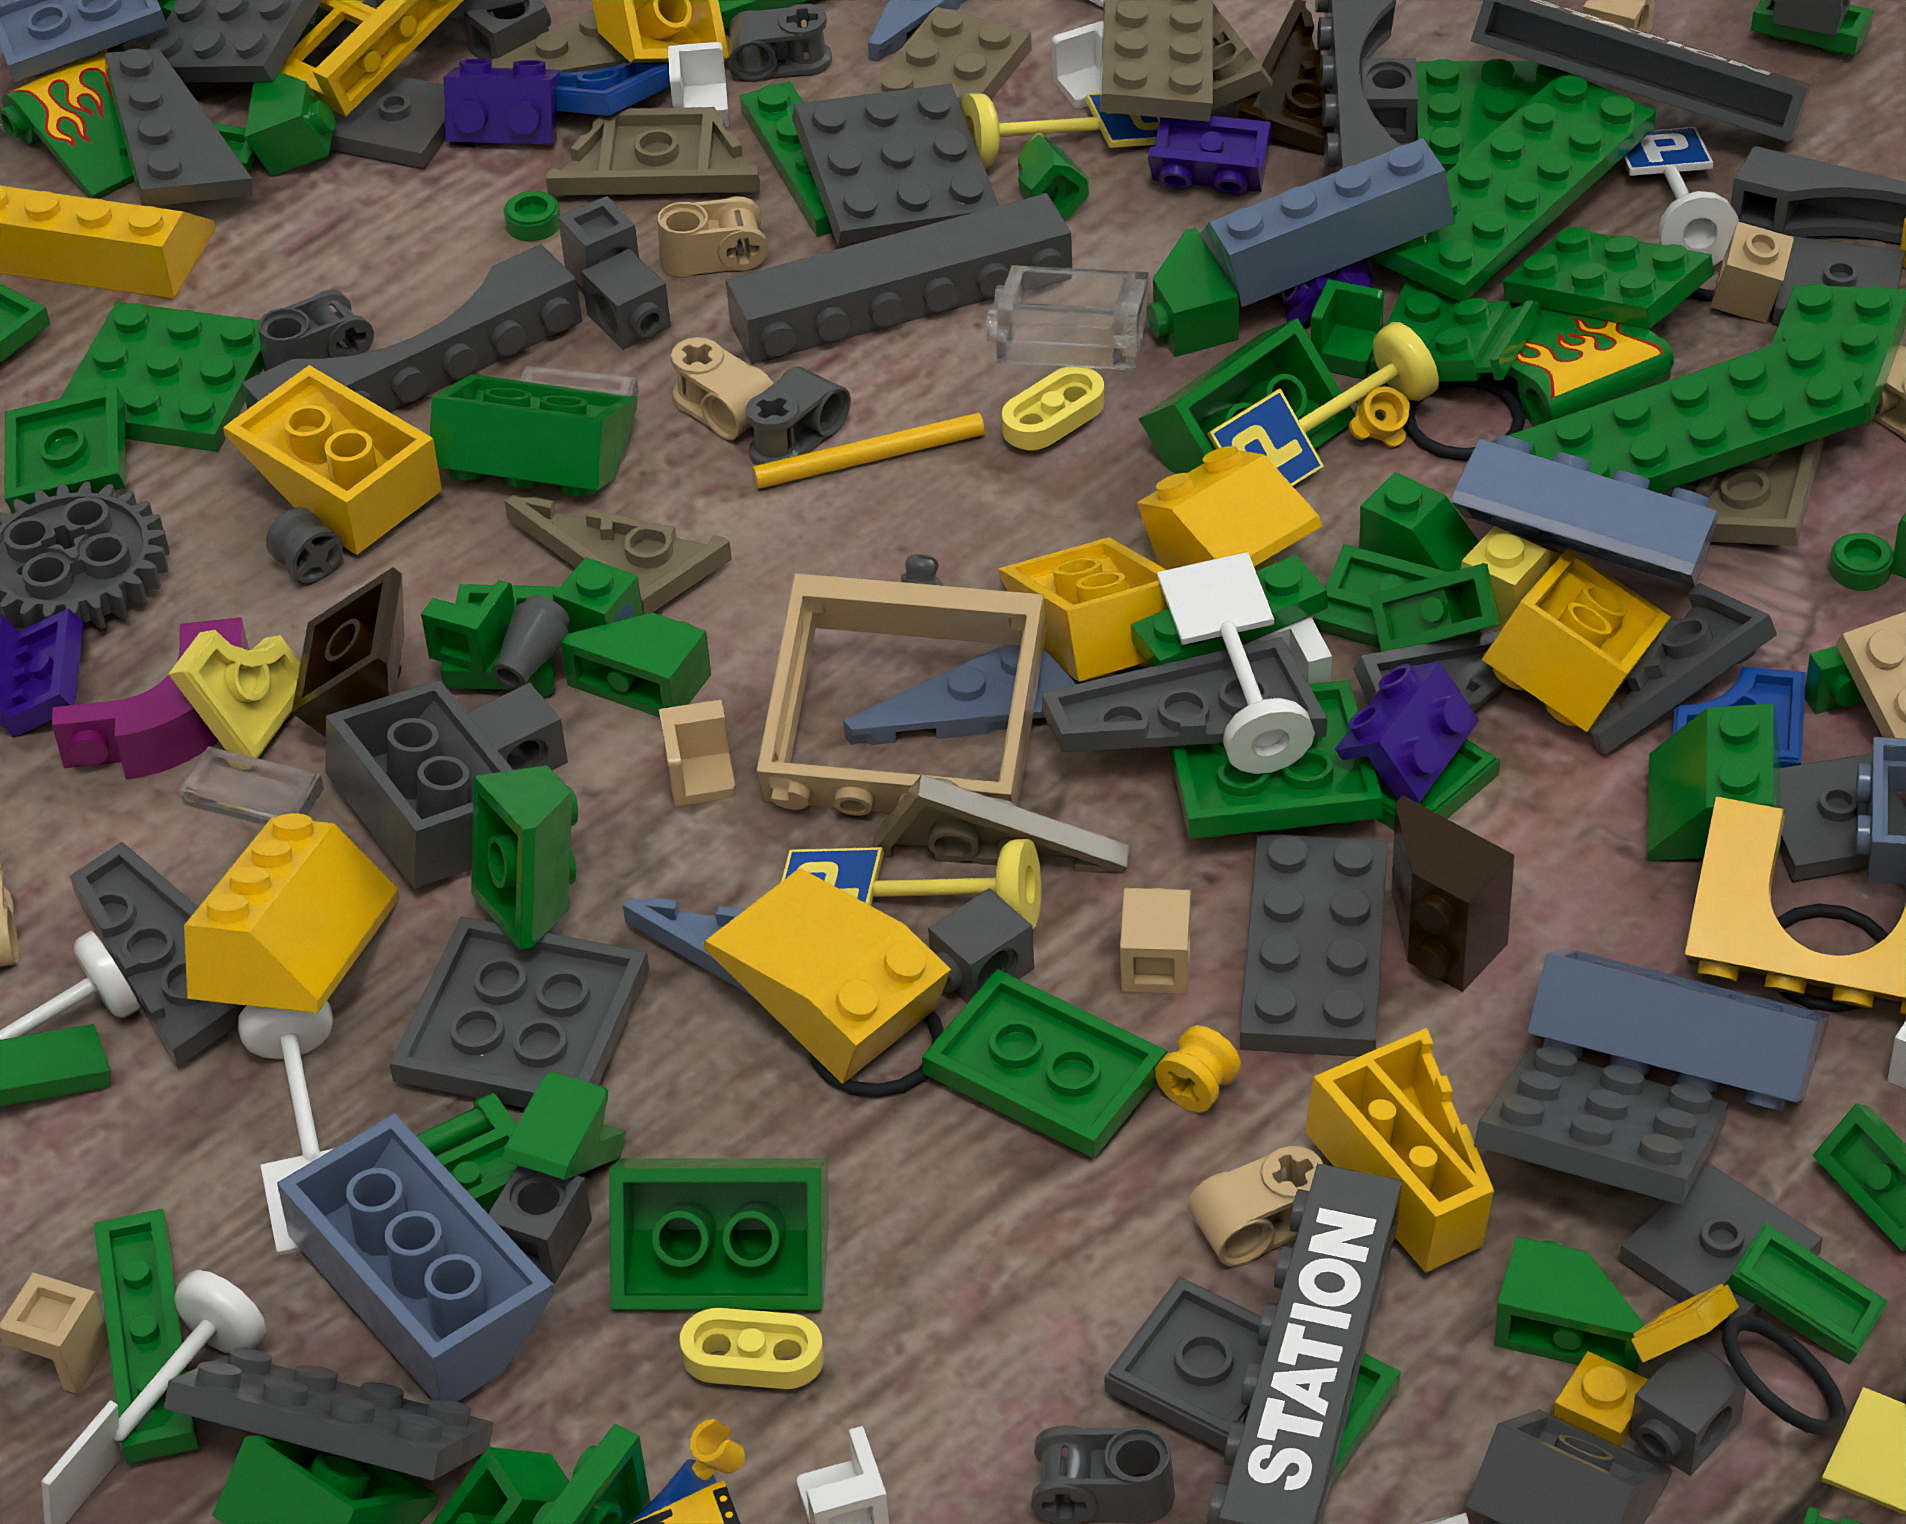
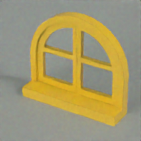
(369, 52)

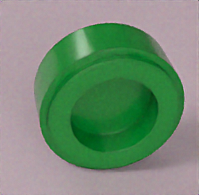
(532, 216)
(1861, 561)

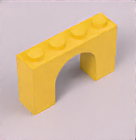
(1738, 930)

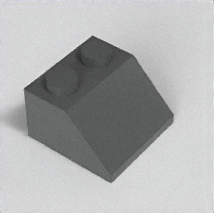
(1562, 1474)

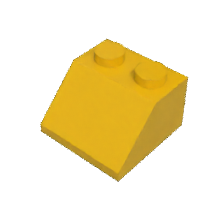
(647, 27)
(1225, 509)

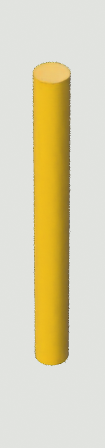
(868, 450)

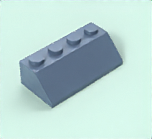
(1331, 222)
(1585, 510)
(1678, 1026)
(415, 1258)

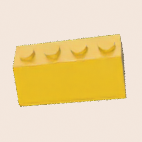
(99, 242)
(286, 918)

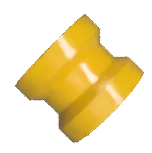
(1198, 1068)

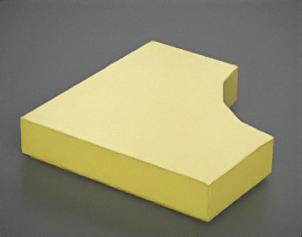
(237, 690)

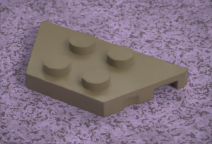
(655, 154)

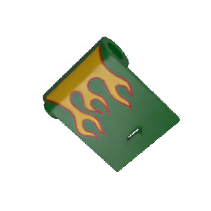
(76, 122)
(1585, 362)

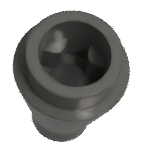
(530, 640)

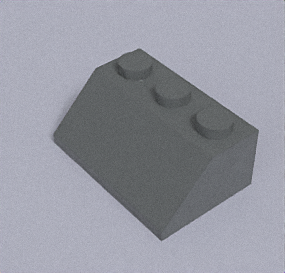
(411, 776)

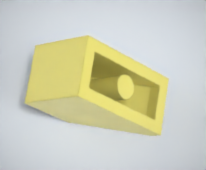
(1513, 566)

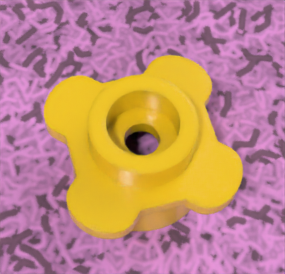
(1394, 409)

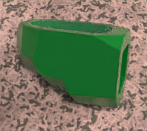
(1051, 171)

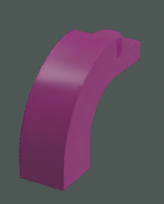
(145, 730)

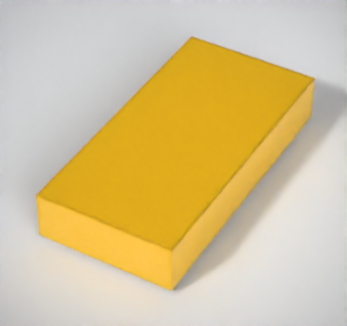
(1684, 1322)

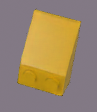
(338, 456)
(1090, 604)
(1575, 639)
(831, 970)

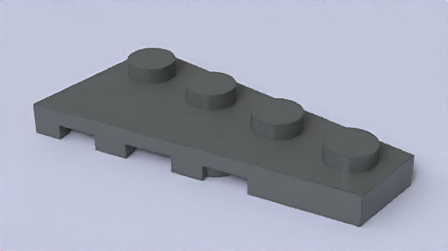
(168, 135)
(1174, 701)
(144, 931)

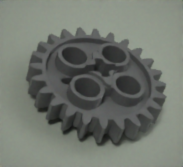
(79, 555)

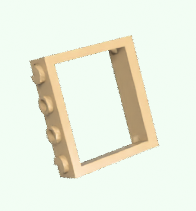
(903, 611)

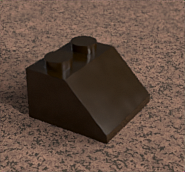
(352, 652)
(1449, 895)

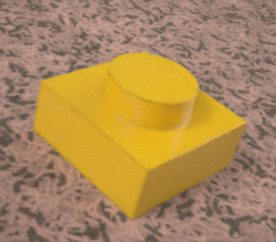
(1600, 1398)

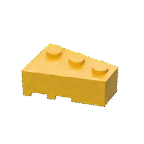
(1397, 1121)

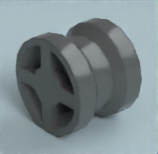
(304, 545)

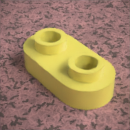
(1052, 408)
(753, 1348)

